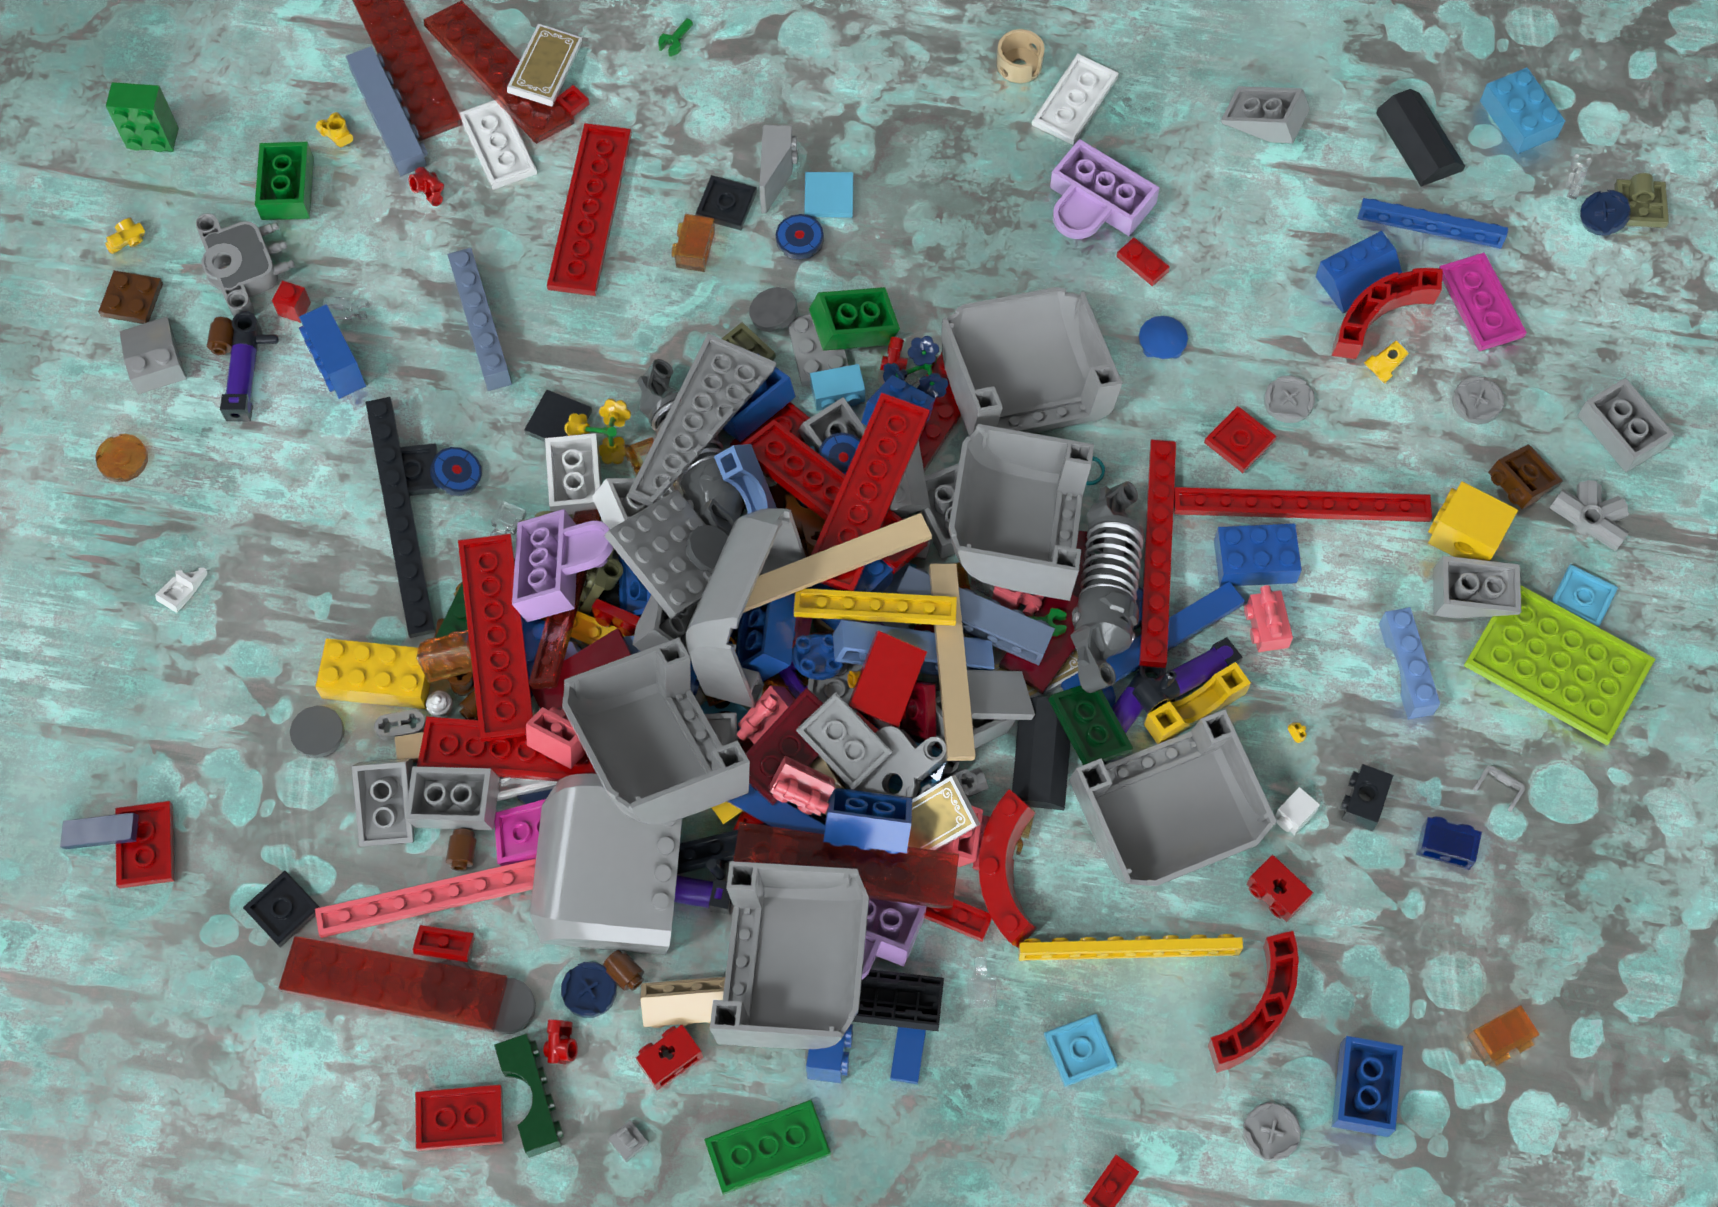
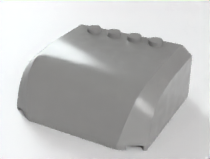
(1029, 362)
(1020, 509)
(754, 547)
(652, 737)
(1174, 804)
(602, 873)
(792, 956)

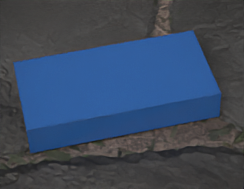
(907, 1055)

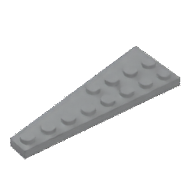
(709, 397)

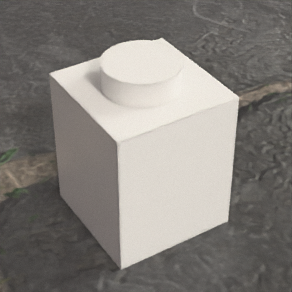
(1296, 811)

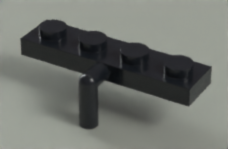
(709, 853)

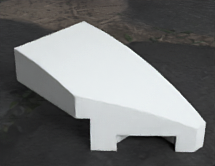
(180, 588)

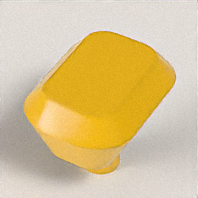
(1297, 732)

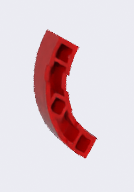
(1384, 295)
(997, 867)
(1257, 1030)

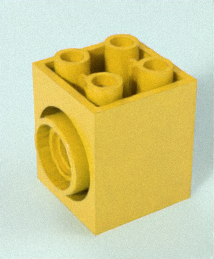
(1471, 523)

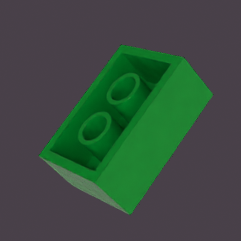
(142, 117)
(284, 180)
(854, 318)

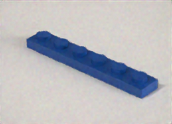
(1432, 223)

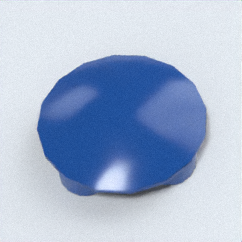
(1163, 337)
(815, 656)

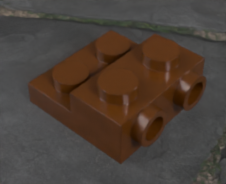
(1524, 476)

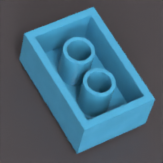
(1522, 110)

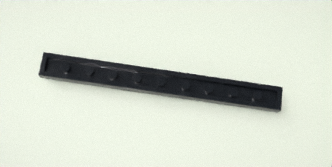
(400, 518)

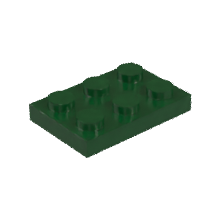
(1090, 724)

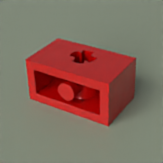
(1273, 875)
(684, 1053)

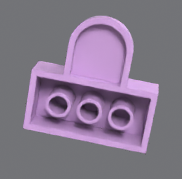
(1097, 192)
(547, 560)
(891, 931)

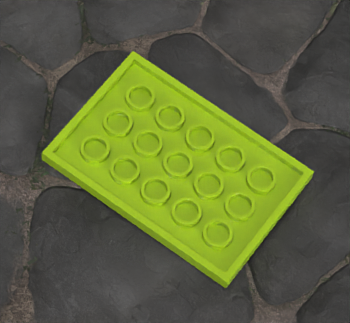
(1561, 665)

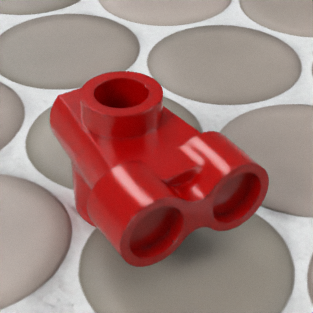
(427, 183)
(894, 349)
(560, 1046)

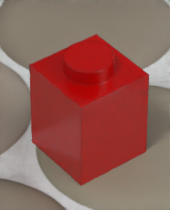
(291, 301)

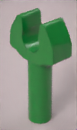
(673, 40)
(1055, 614)

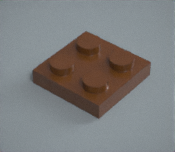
(130, 297)

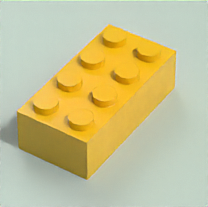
(372, 674)

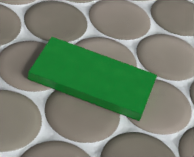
(767, 1147)

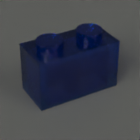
(1449, 842)

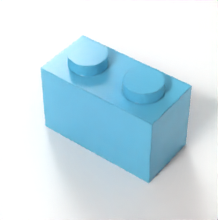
(836, 383)

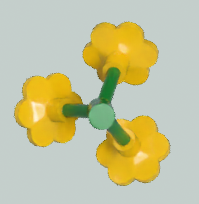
(613, 414)

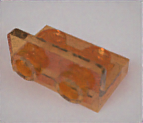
(445, 656)

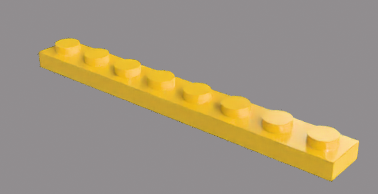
(1141, 947)

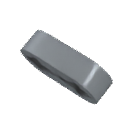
(399, 719)

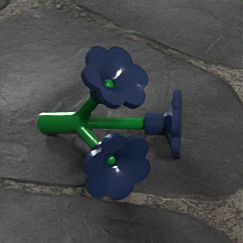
(924, 356)

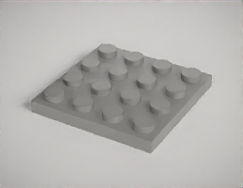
(655, 551)

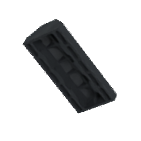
(1419, 137)
(1041, 758)
(900, 1000)

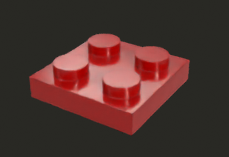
(1240, 439)

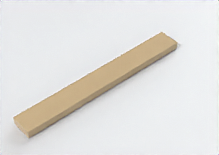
(838, 560)
(952, 670)

